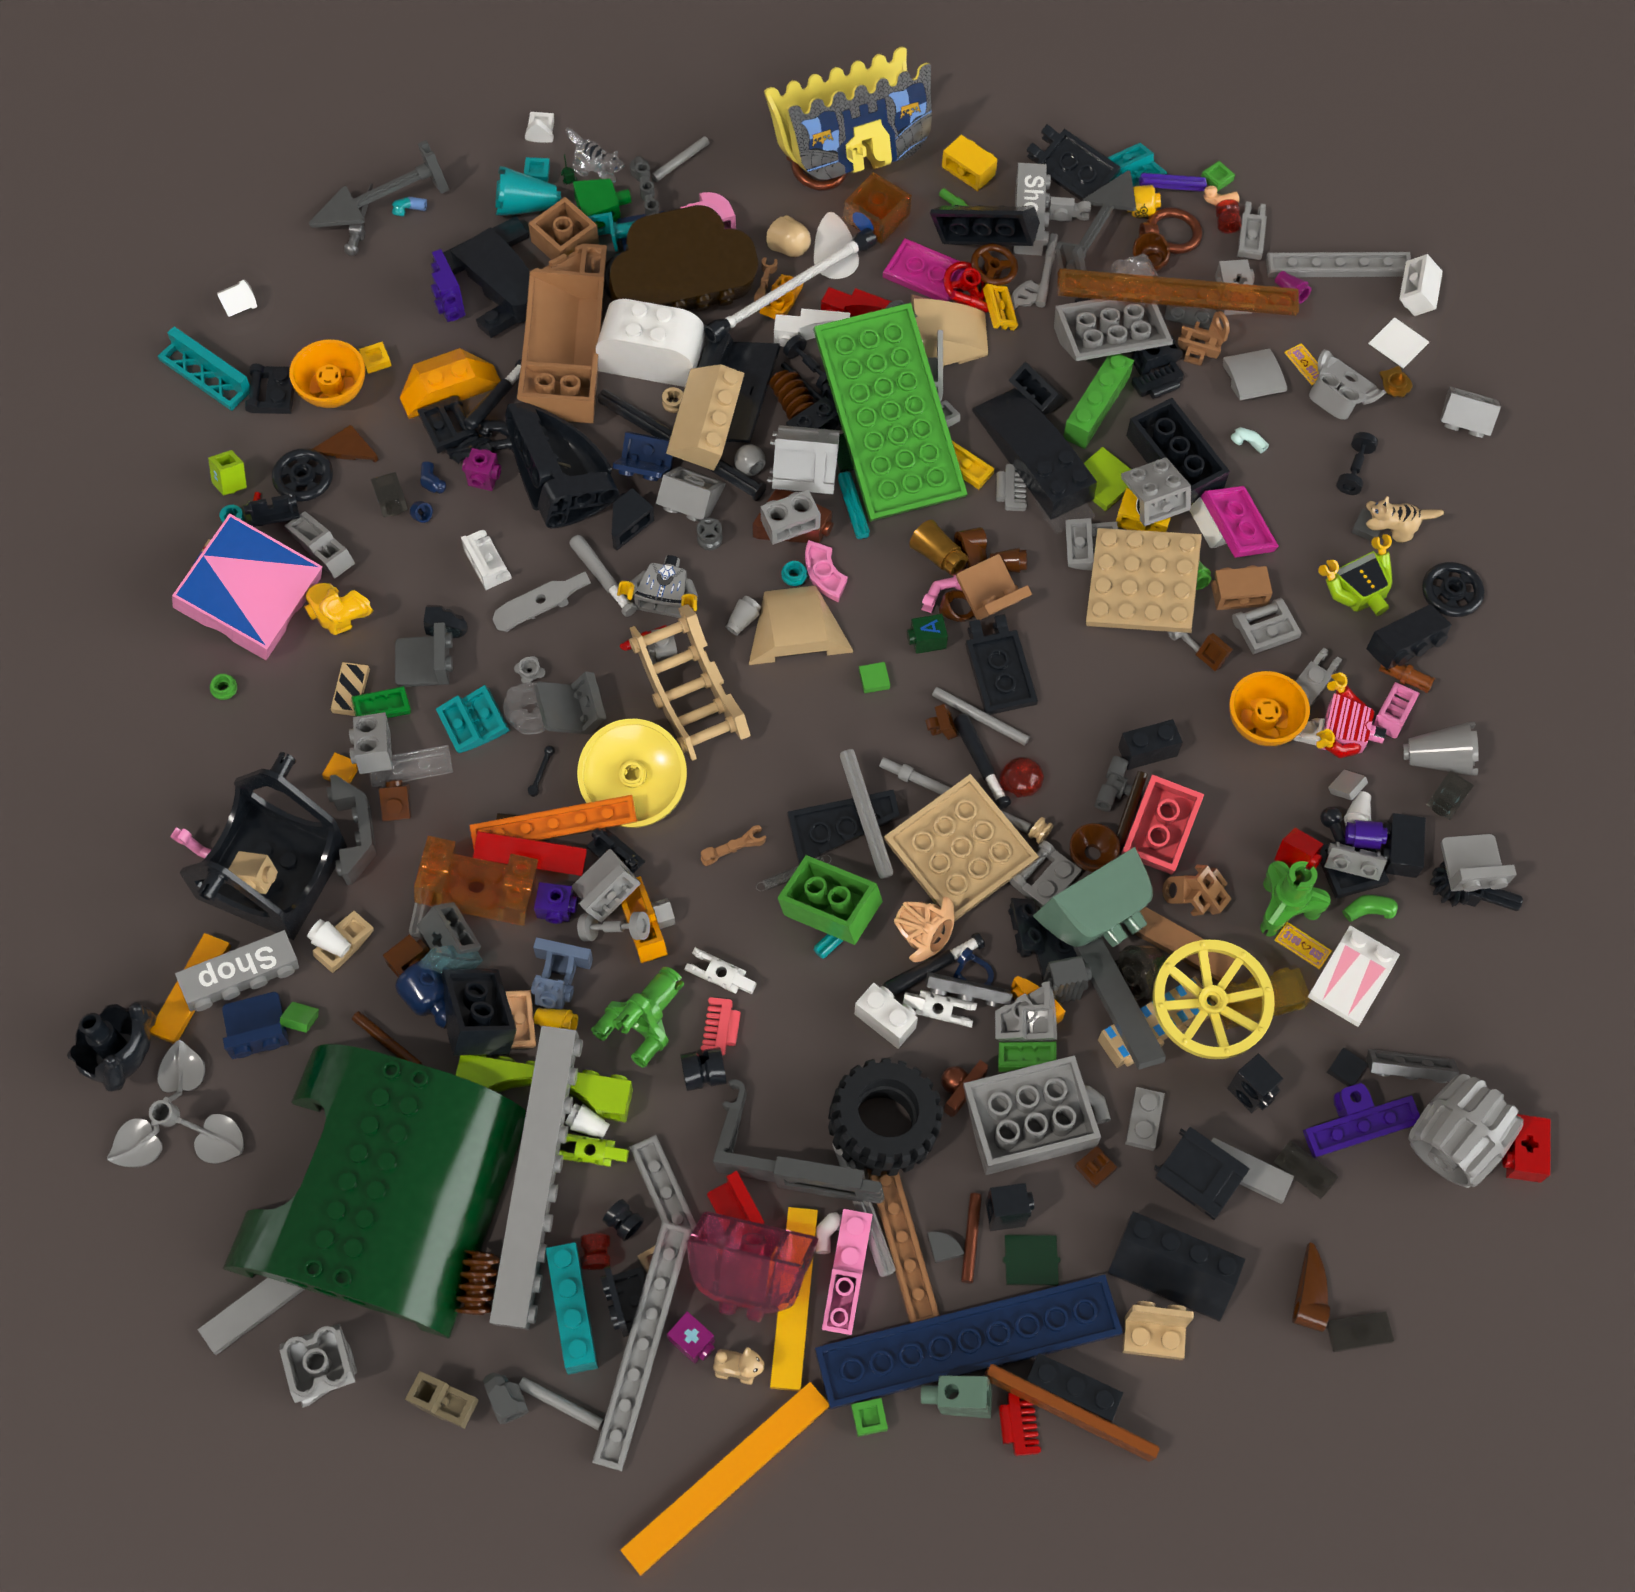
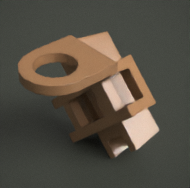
(1213, 339)
(1191, 887)

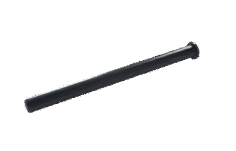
(659, 430)

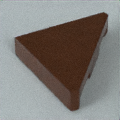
(347, 445)

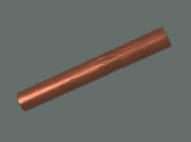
(971, 1238)

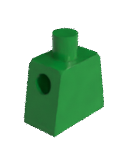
(600, 197)

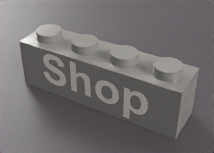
(1031, 192)
(237, 971)

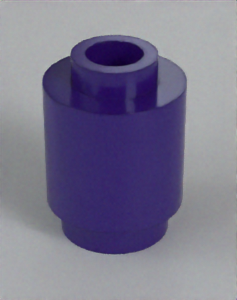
(1365, 834)

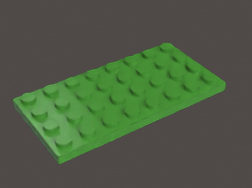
(890, 411)

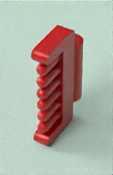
(1013, 1427)

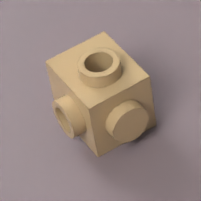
(255, 870)

